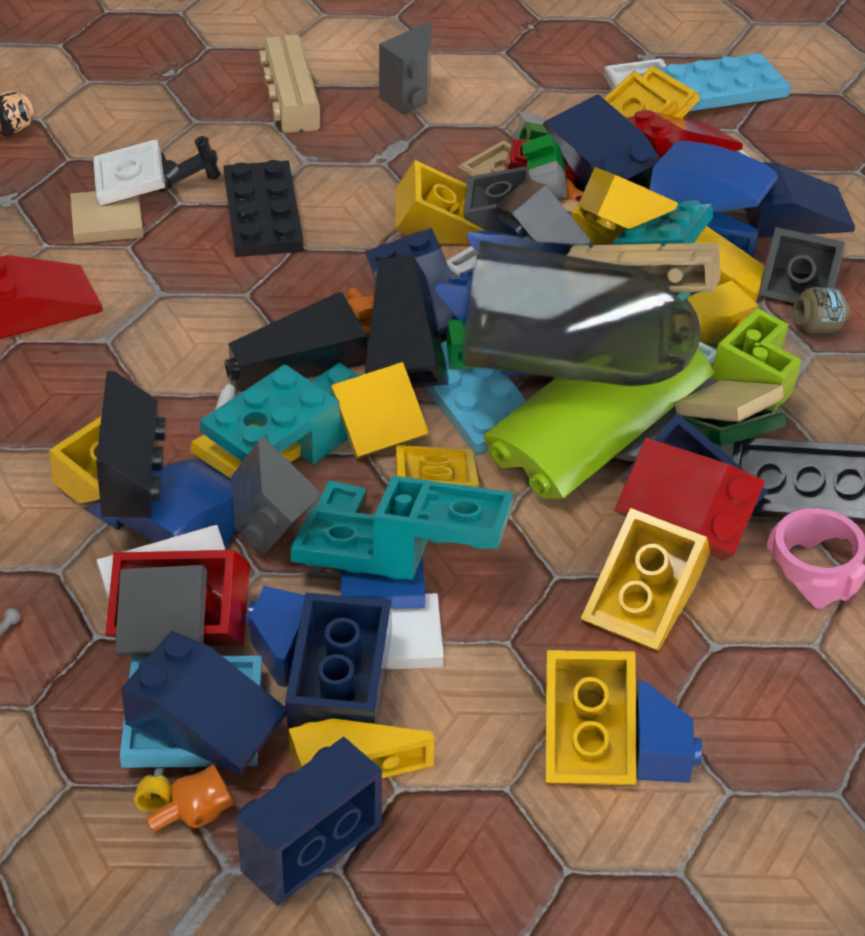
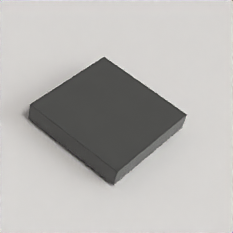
(157, 602)

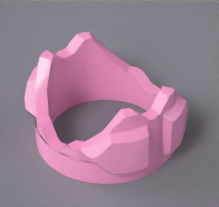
(808, 529)

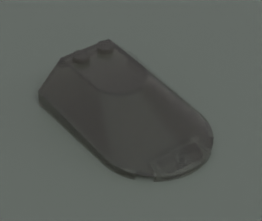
(575, 319)

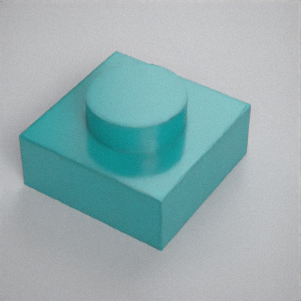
(343, 497)

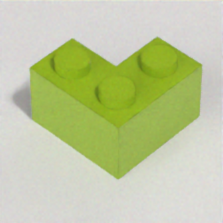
(756, 354)

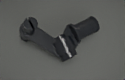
(206, 158)

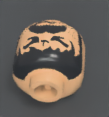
(14, 113)

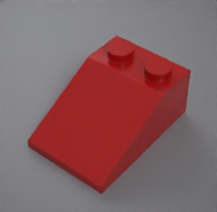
(665, 130)
(42, 294)
(692, 494)
(225, 589)

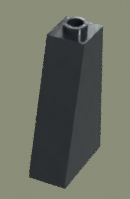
(405, 324)
(304, 341)

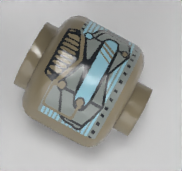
(821, 310)

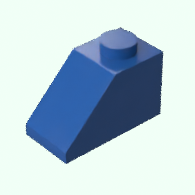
(275, 629)
(663, 738)

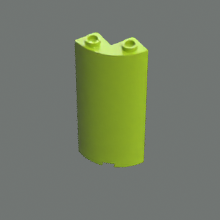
(581, 425)

